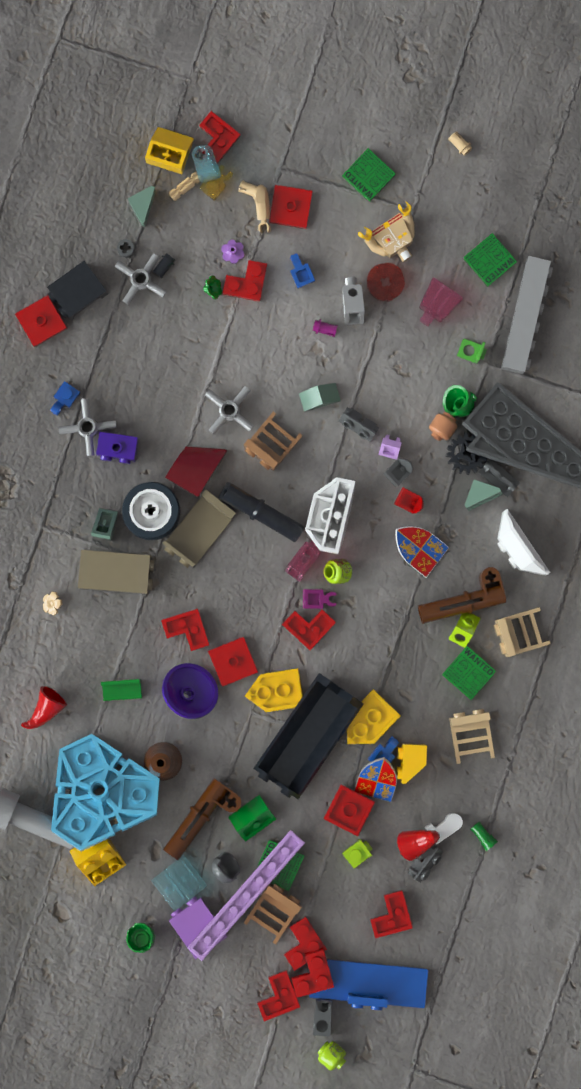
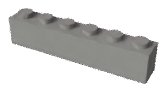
(525, 316)

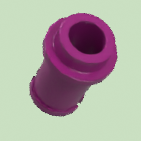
(324, 328)

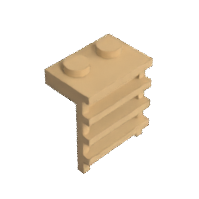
(506, 632)
(474, 721)

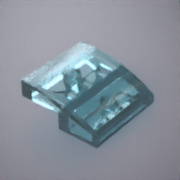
(179, 883)

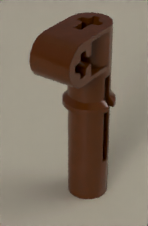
(488, 597)
(213, 795)

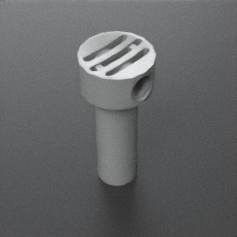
(26, 818)

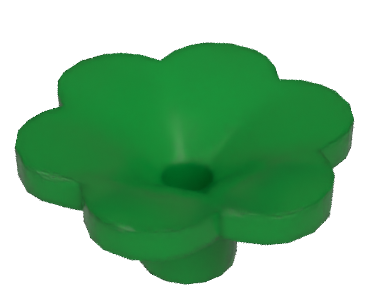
(213, 287)

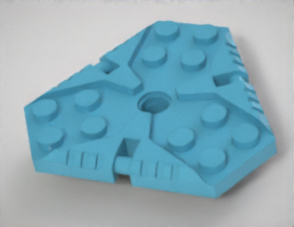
(85, 817)

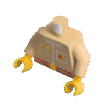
(393, 235)

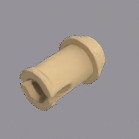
(460, 143)

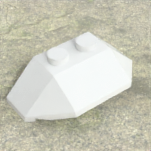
(330, 514)
(519, 547)

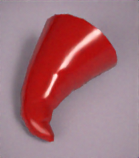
(47, 707)
(416, 842)

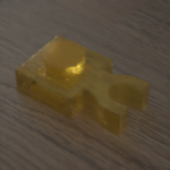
(215, 187)

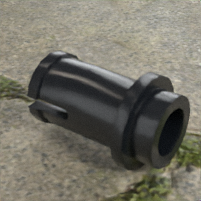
(164, 265)

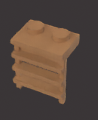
(266, 455)
(288, 904)

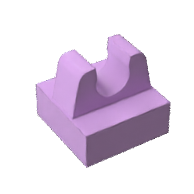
(390, 448)

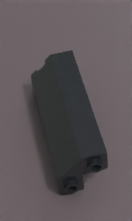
(308, 736)

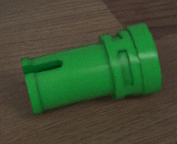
(486, 839)

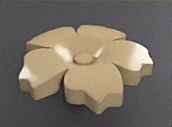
(52, 603)

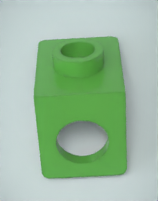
(479, 351)

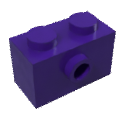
(117, 447)

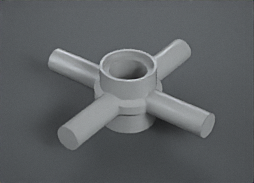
(140, 286)
(223, 404)
(87, 419)

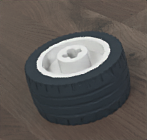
(148, 496)

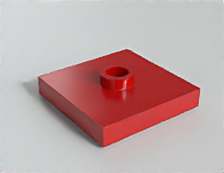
(290, 206)
(41, 321)
(233, 661)
(349, 810)

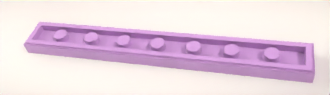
(246, 895)

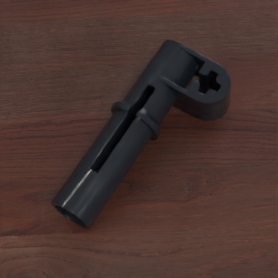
(258, 510)

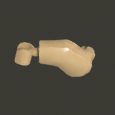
(261, 199)

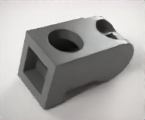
(322, 1018)

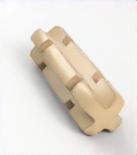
(184, 186)

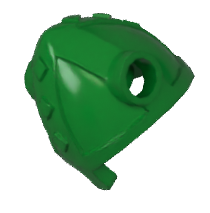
(458, 401)

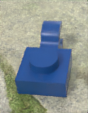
(302, 273)
(66, 396)
(385, 751)

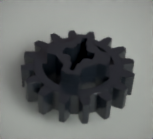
(459, 457)

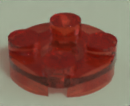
(395, 277)

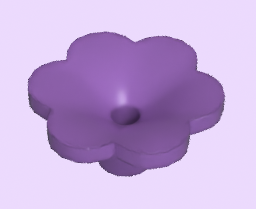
(233, 256)

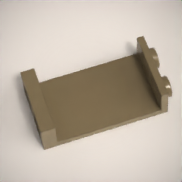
(199, 529)
(115, 571)

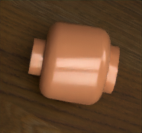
(443, 426)

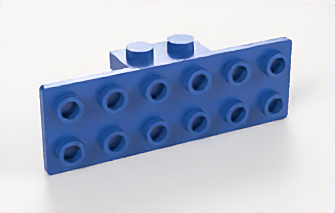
(376, 985)

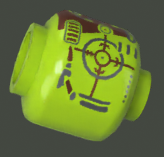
(338, 571)
(332, 1055)

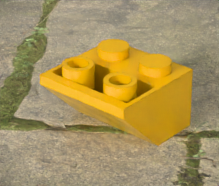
(169, 150)
(412, 759)
(98, 861)

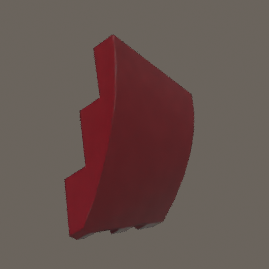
(195, 468)

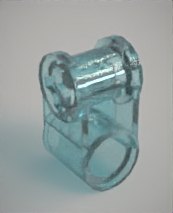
(206, 166)

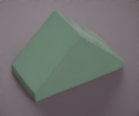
(142, 203)
(319, 396)
(480, 494)
(104, 524)

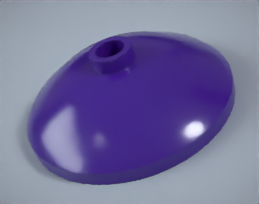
(194, 682)

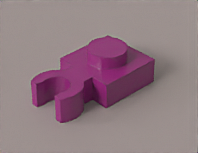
(314, 598)

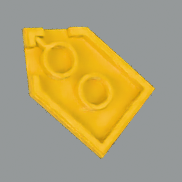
(276, 690)
(372, 720)

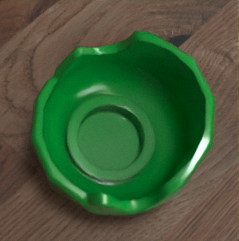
(140, 938)

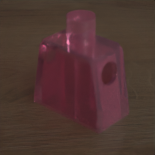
(438, 302)
(300, 563)

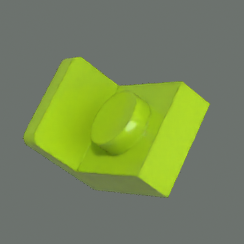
(358, 853)

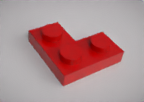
(223, 135)
(247, 287)
(191, 625)
(309, 633)
(396, 920)
(308, 942)
(317, 979)
(283, 1000)

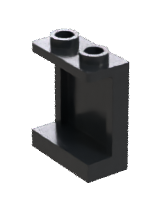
(76, 290)

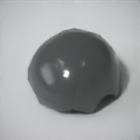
(225, 868)

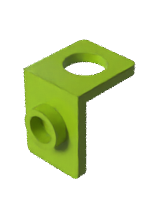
(466, 626)

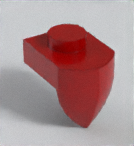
(409, 501)

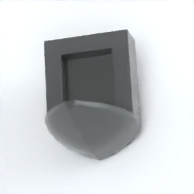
(399, 471)

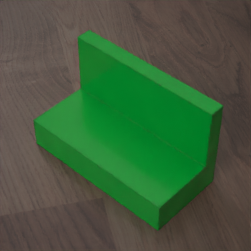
(121, 689)
(252, 818)

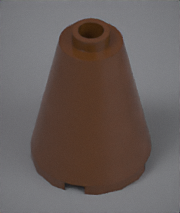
(171, 757)

